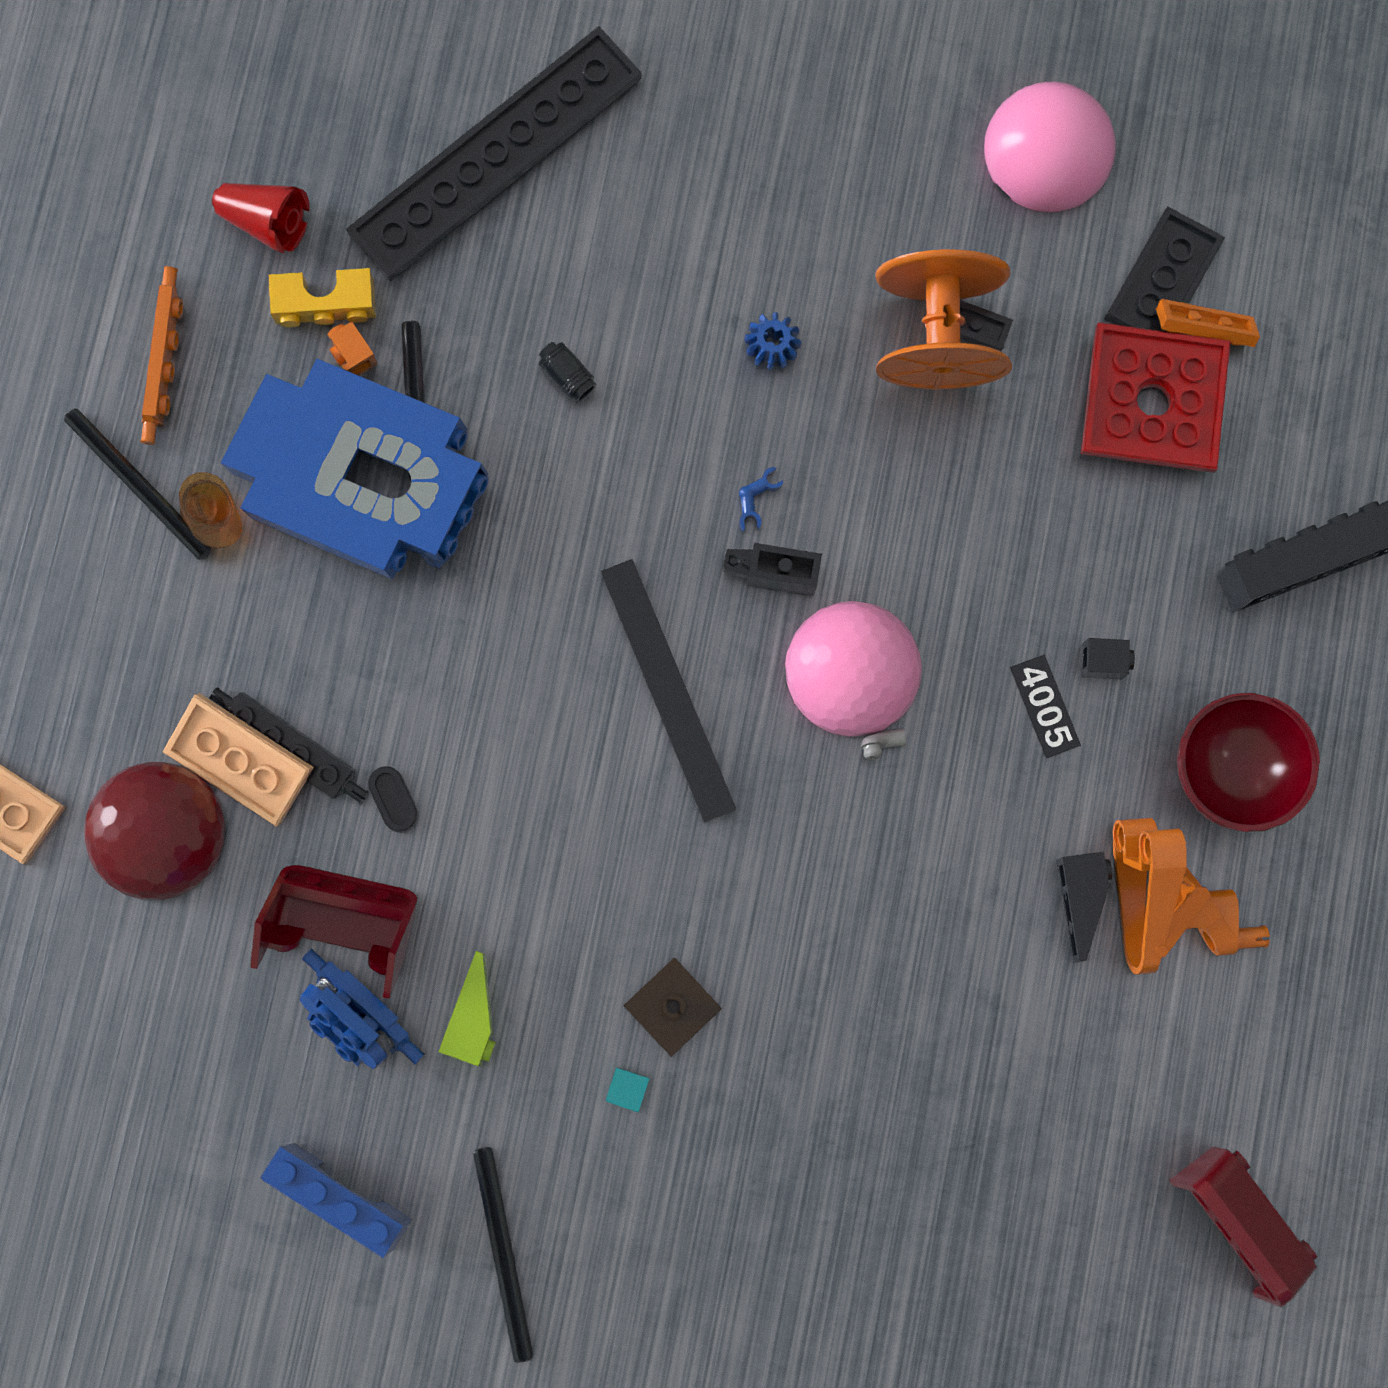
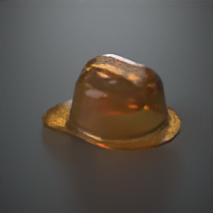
(209, 510)

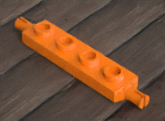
(160, 369)

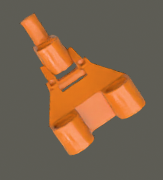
(1173, 898)

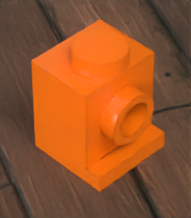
(351, 349)

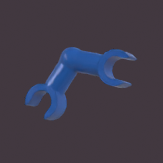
(747, 496)

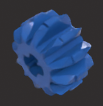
(777, 331)

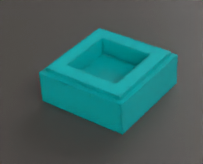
(627, 1090)

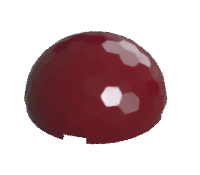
(1248, 762)
(154, 831)

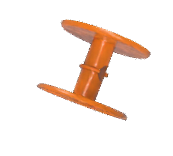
(942, 281)

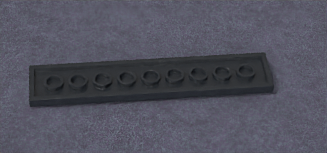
(494, 153)

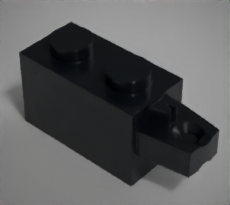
(775, 567)

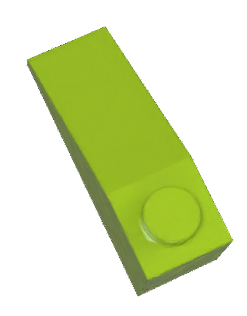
(471, 1023)

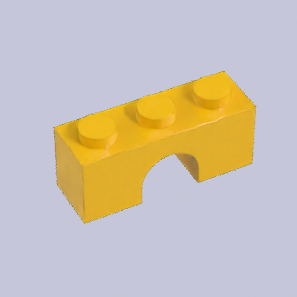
(350, 300)

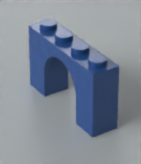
(301, 1179)

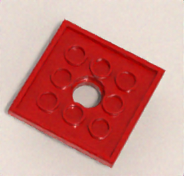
(1183, 367)

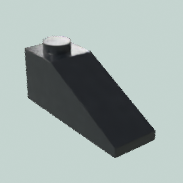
(1084, 890)

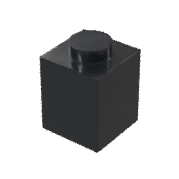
(1107, 658)

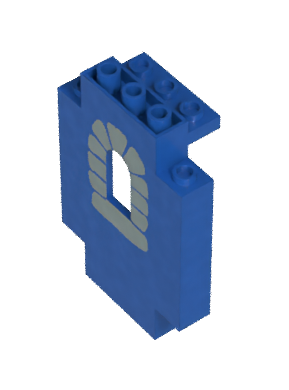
(303, 442)

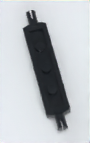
(329, 772)

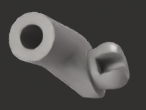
(884, 739)

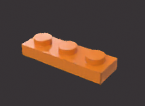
(1207, 323)

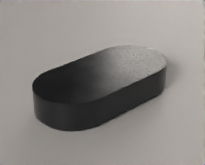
(393, 799)

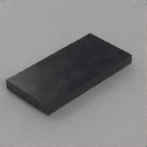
(1166, 269)

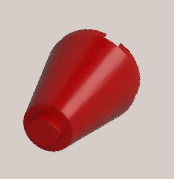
(264, 212)

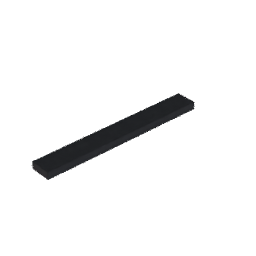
(668, 691)

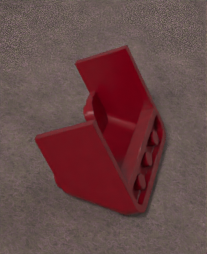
(337, 912)
(1249, 1223)

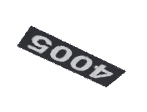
(1045, 706)

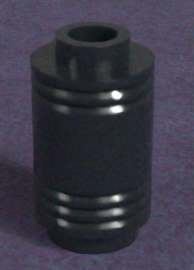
(566, 371)

